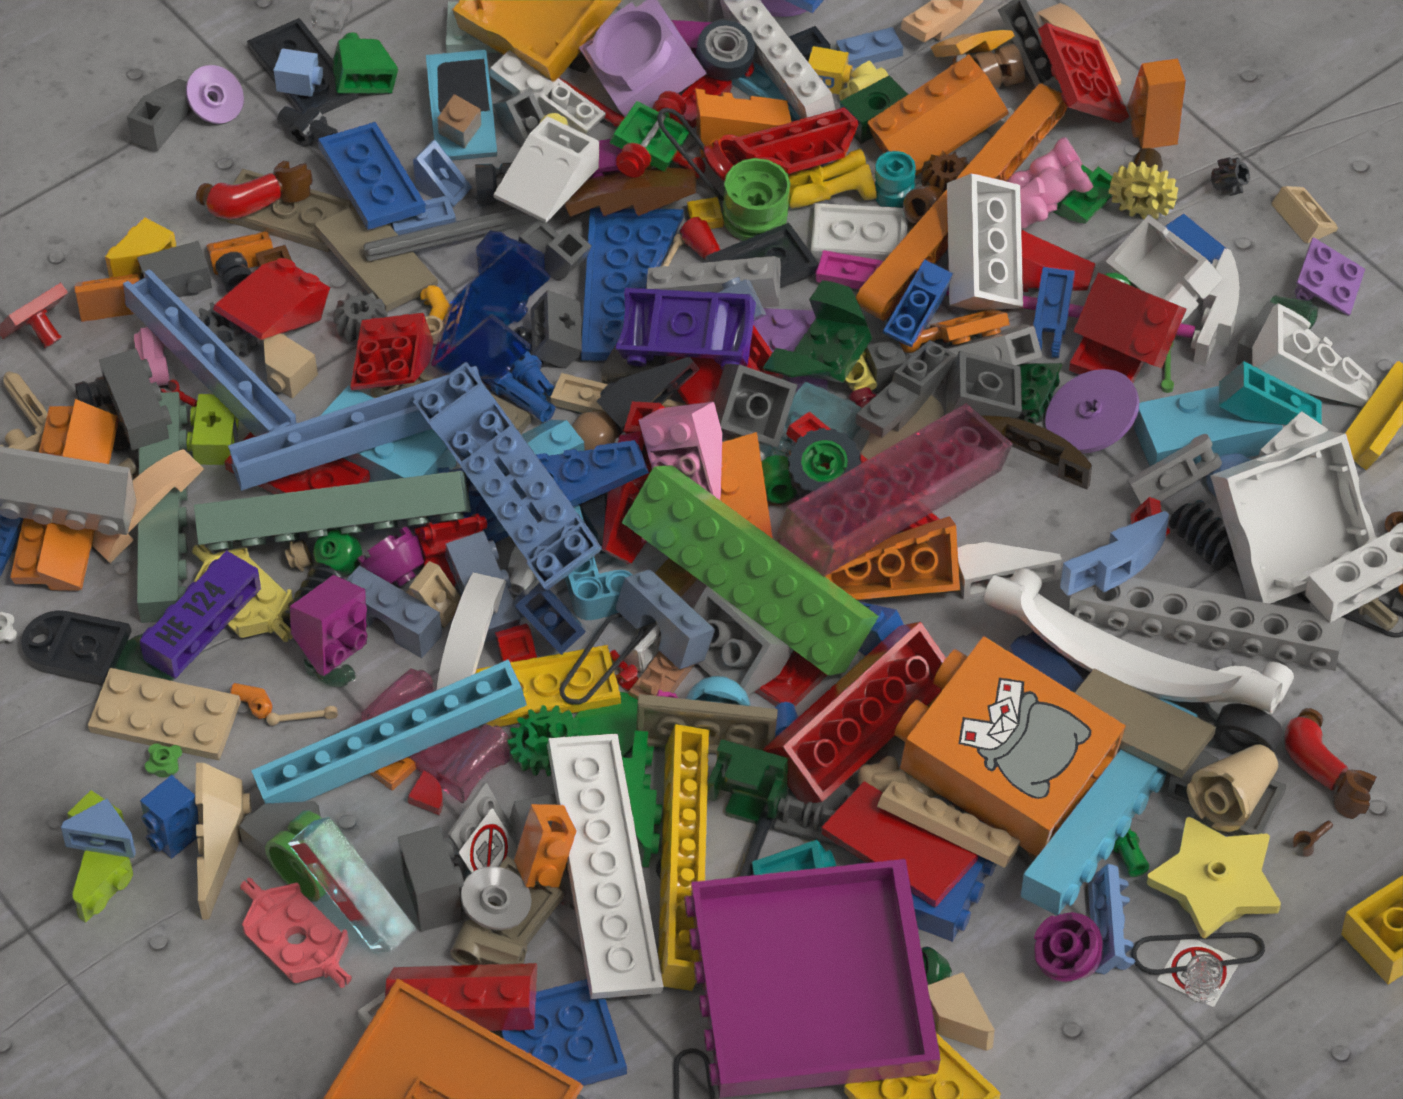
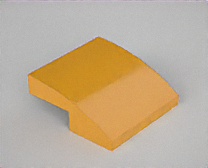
(971, 43)

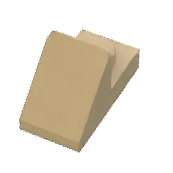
(436, 591)

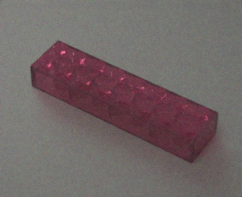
(894, 489)

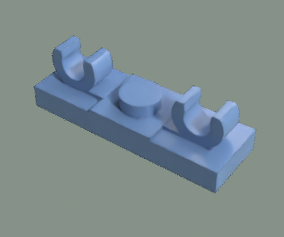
(1107, 913)

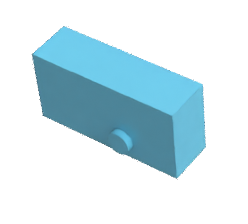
(1176, 420)
(402, 458)

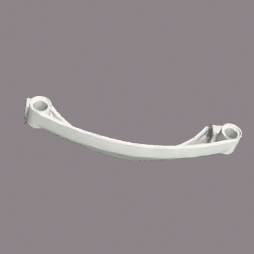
(1126, 662)

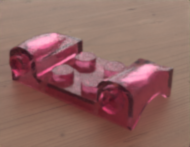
(454, 762)

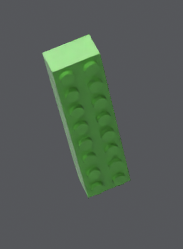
(750, 569)

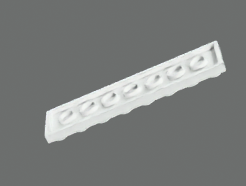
(605, 867)

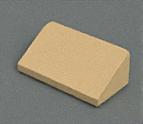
(1303, 213)

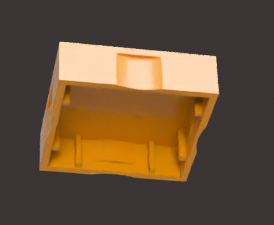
(536, 31)

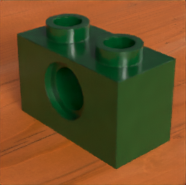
(871, 102)

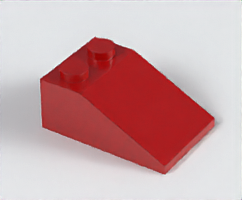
(275, 299)
(1129, 320)

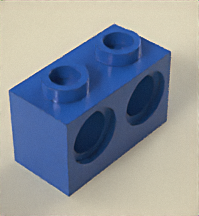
(170, 817)

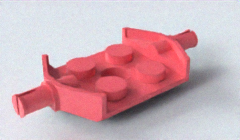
(285, 912)

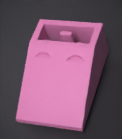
(688, 440)

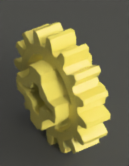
(1143, 190)

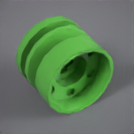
(755, 198)

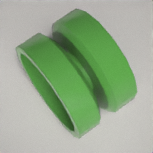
(287, 862)

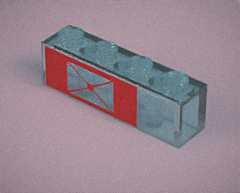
(352, 885)

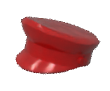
(723, 155)

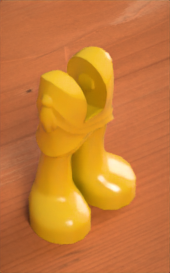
(853, 172)

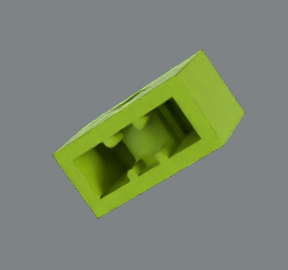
(211, 430)

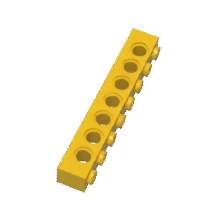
(682, 850)

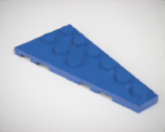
(620, 259)
(578, 475)

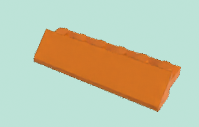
(53, 551)

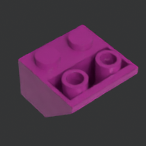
(330, 623)

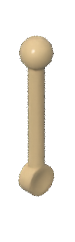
(677, 239)
(329, 712)

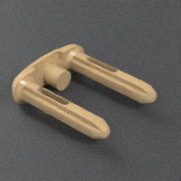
(25, 398)

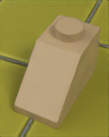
(288, 365)
(959, 1012)

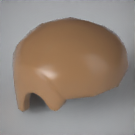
(596, 429)

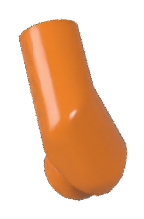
(255, 697)

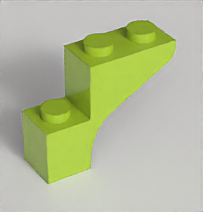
(99, 873)

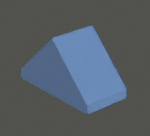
(438, 175)
(99, 831)

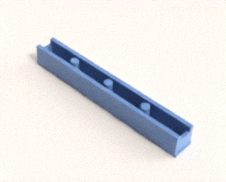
(206, 356)
(330, 436)

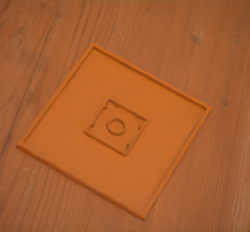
(435, 1053)

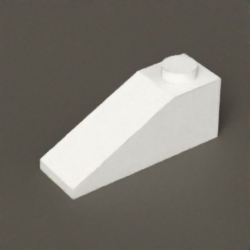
(986, 559)

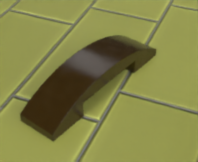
(1046, 446)

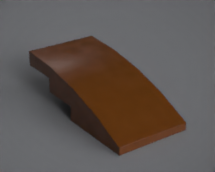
(645, 192)

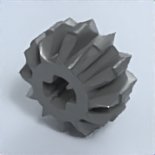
(355, 309)

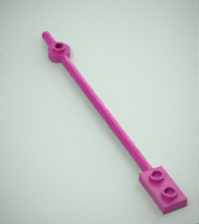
(856, 270)

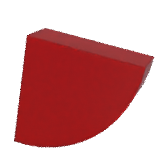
(427, 794)

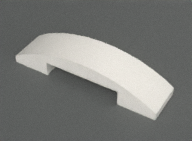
(470, 628)

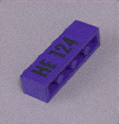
(200, 614)

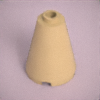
(1232, 787)

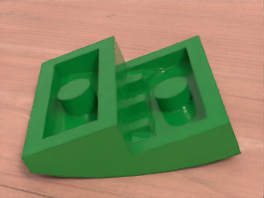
(1083, 206)

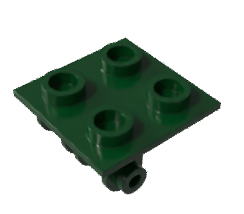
(1037, 388)

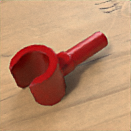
(175, 387)
(628, 674)

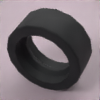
(1244, 726)

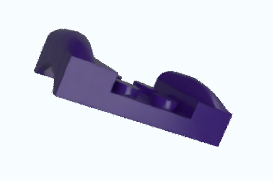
(686, 326)

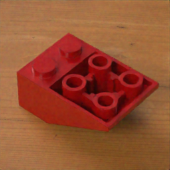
(391, 351)
(704, 383)

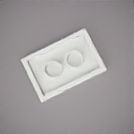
(857, 230)

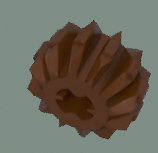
(942, 170)

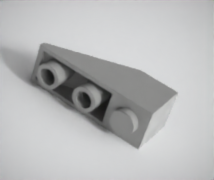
(1011, 346)

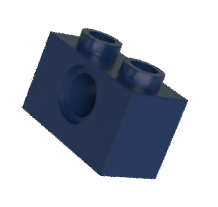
(549, 616)

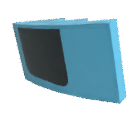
(468, 78)

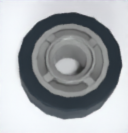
(728, 36)

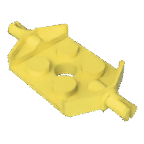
(264, 609)

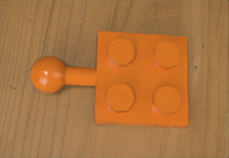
(960, 328)

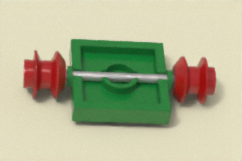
(643, 139)

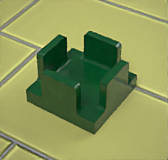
(751, 777)

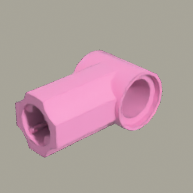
(152, 349)

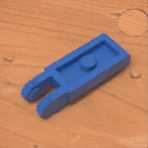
(1053, 305)

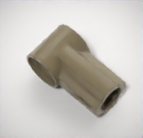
(481, 946)

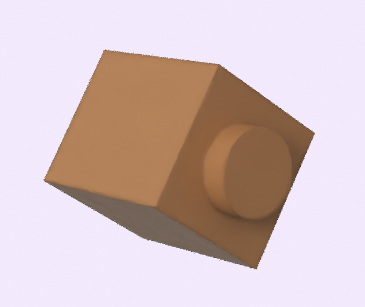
(459, 121)

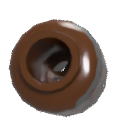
(919, 201)

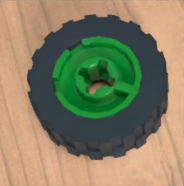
(819, 448)

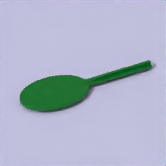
(612, 719)

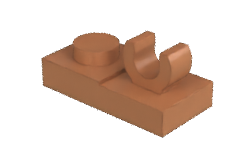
(659, 675)

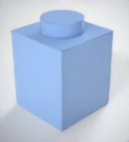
(297, 72)

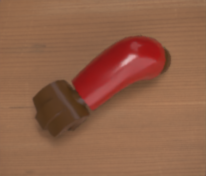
(249, 197)
(1307, 750)

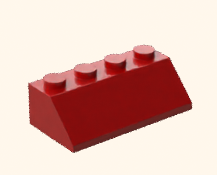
(487, 994)

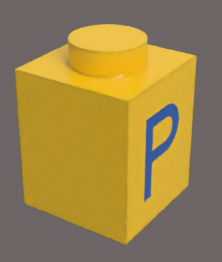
(831, 67)

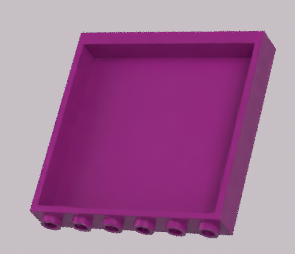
(811, 978)

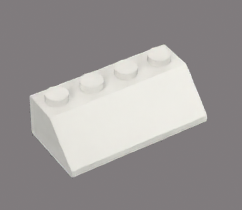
(984, 243)

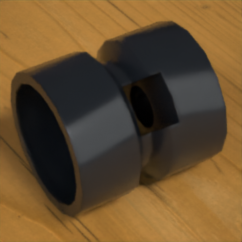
(486, 181)

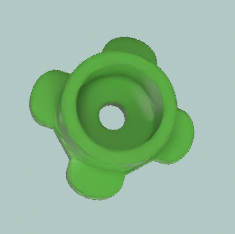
(165, 767)

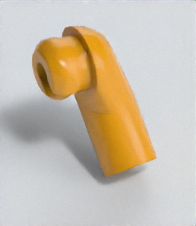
(436, 298)

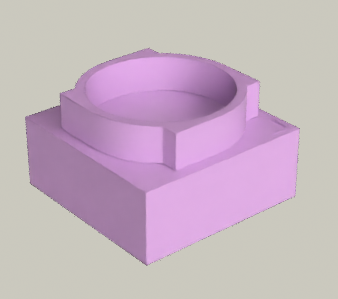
(641, 56)

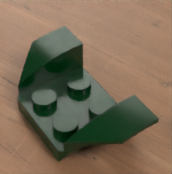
(832, 340)

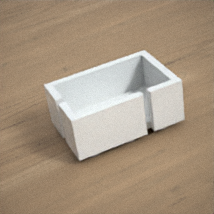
(1164, 265)

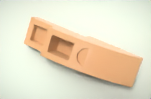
(938, 18)

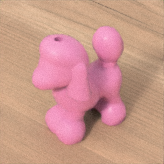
(1049, 182)

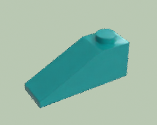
(1264, 398)

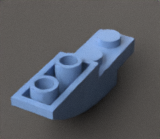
(1124, 556)

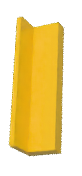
(1378, 419)

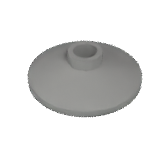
(500, 887)

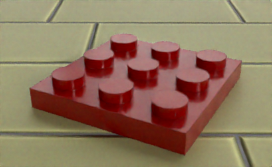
(1082, 73)

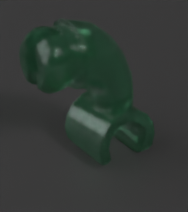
(337, 677)

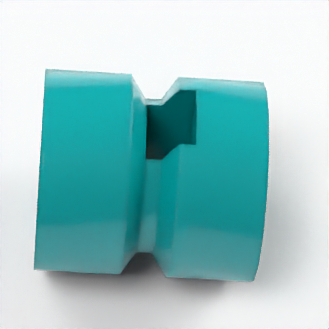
(894, 178)

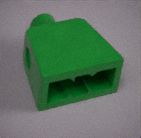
(363, 66)

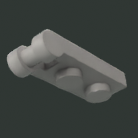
(1176, 471)

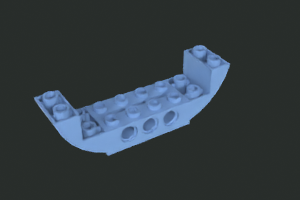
(508, 475)

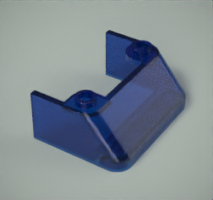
(480, 317)

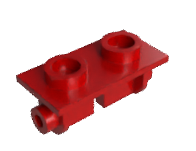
(435, 536)

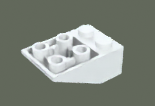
(548, 169)

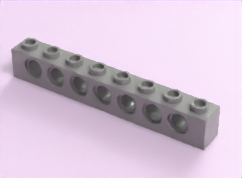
(1213, 621)

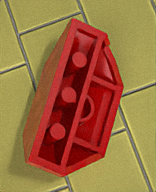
(802, 142)

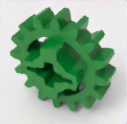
(535, 734)

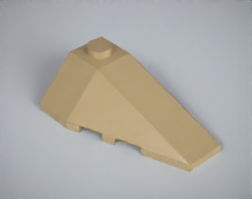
(220, 813)

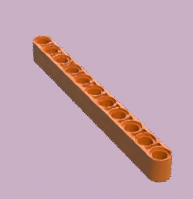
(930, 235)

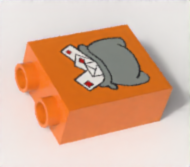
(1007, 743)

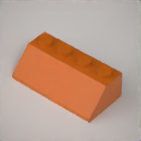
(940, 114)

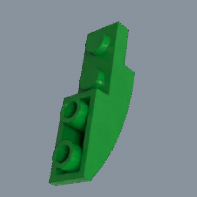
(642, 798)

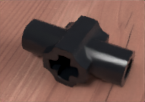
(305, 126)

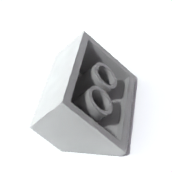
(739, 644)

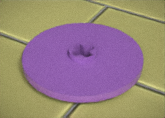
(1107, 394)

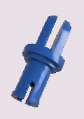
(529, 371)

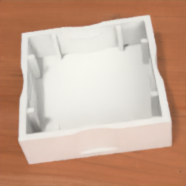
(1292, 514)

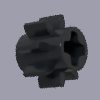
(1230, 176)

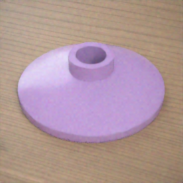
(222, 87)

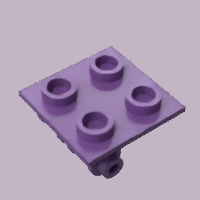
(1329, 277)

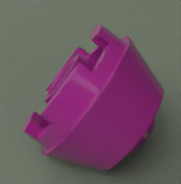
(394, 558)
(1068, 947)

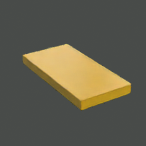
(543, 676)

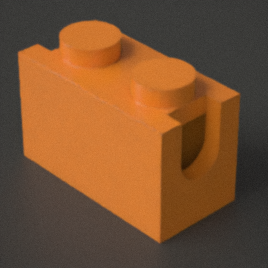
(544, 849)

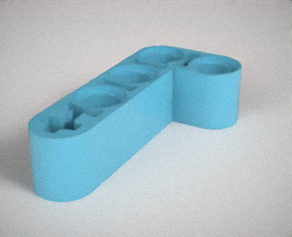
(594, 593)

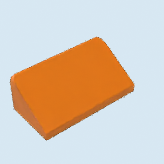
(247, 245)

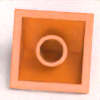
(103, 297)

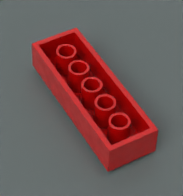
(858, 713)

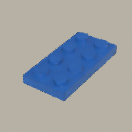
(371, 175)

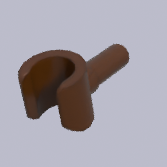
(1311, 838)

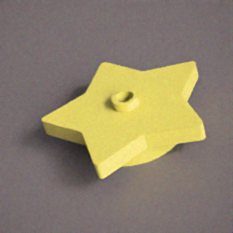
(1217, 877)

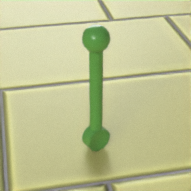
(1167, 384)

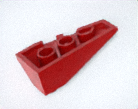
(1040, 253)
(618, 538)

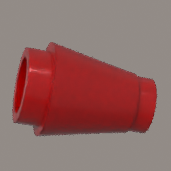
(699, 237)

